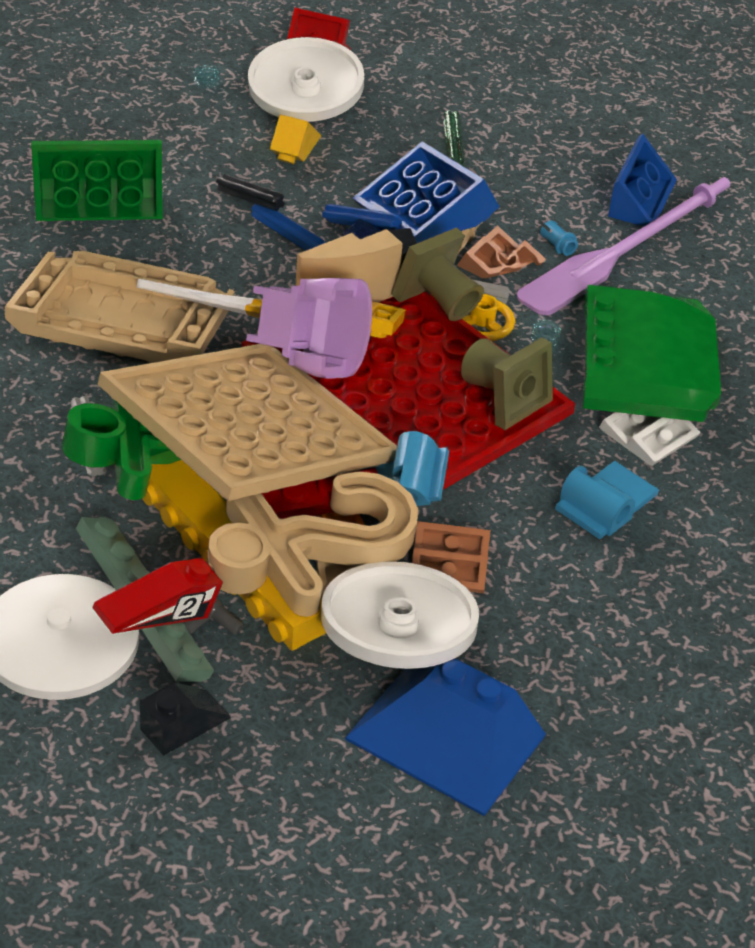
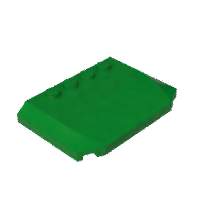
(649, 354)

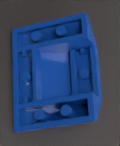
(451, 731)

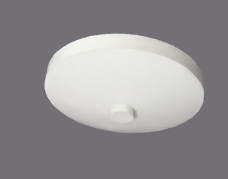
(306, 79)
(399, 615)
(56, 641)

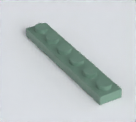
(122, 567)

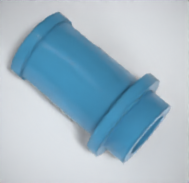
(563, 241)

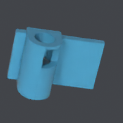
(418, 467)
(605, 500)

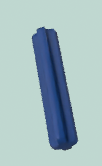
(350, 215)
(286, 227)

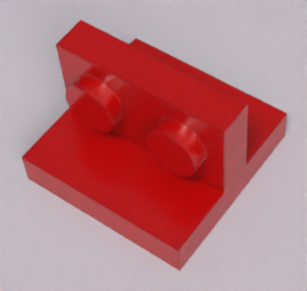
(318, 25)

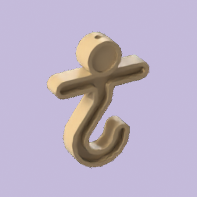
(265, 545)

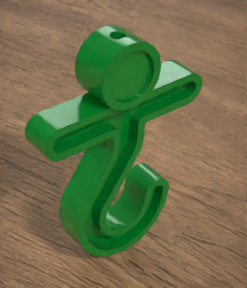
(107, 435)

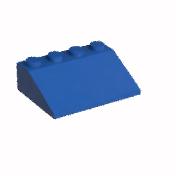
(430, 194)

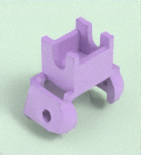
(322, 317)

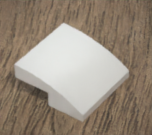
(649, 436)

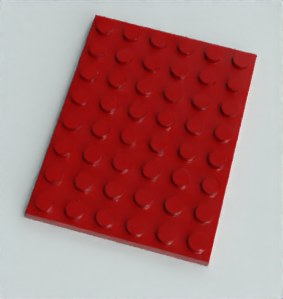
(418, 386)

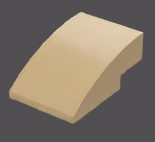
(372, 259)

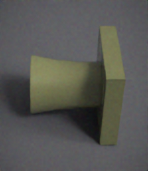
(432, 269)
(519, 380)

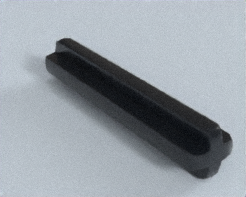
(250, 192)

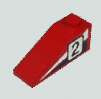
(164, 597)

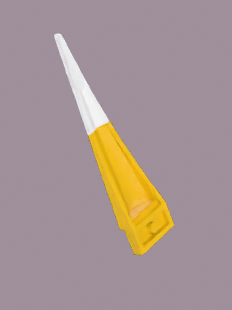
(384, 317)

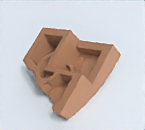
(487, 255)

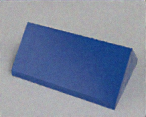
(641, 185)

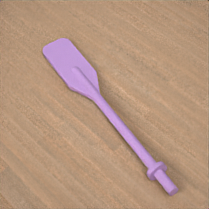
(570, 278)

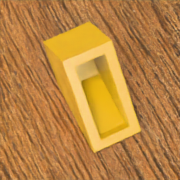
(293, 139)

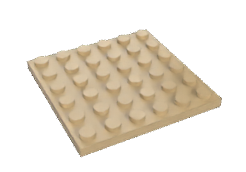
(247, 419)

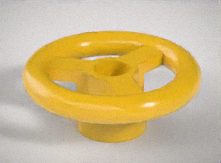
(485, 315)

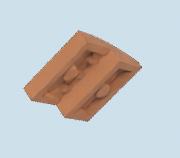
(454, 551)

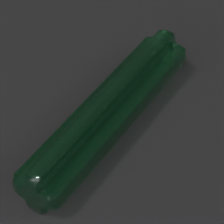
(453, 137)

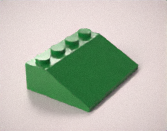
(97, 180)

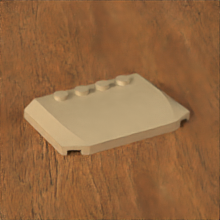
(109, 312)

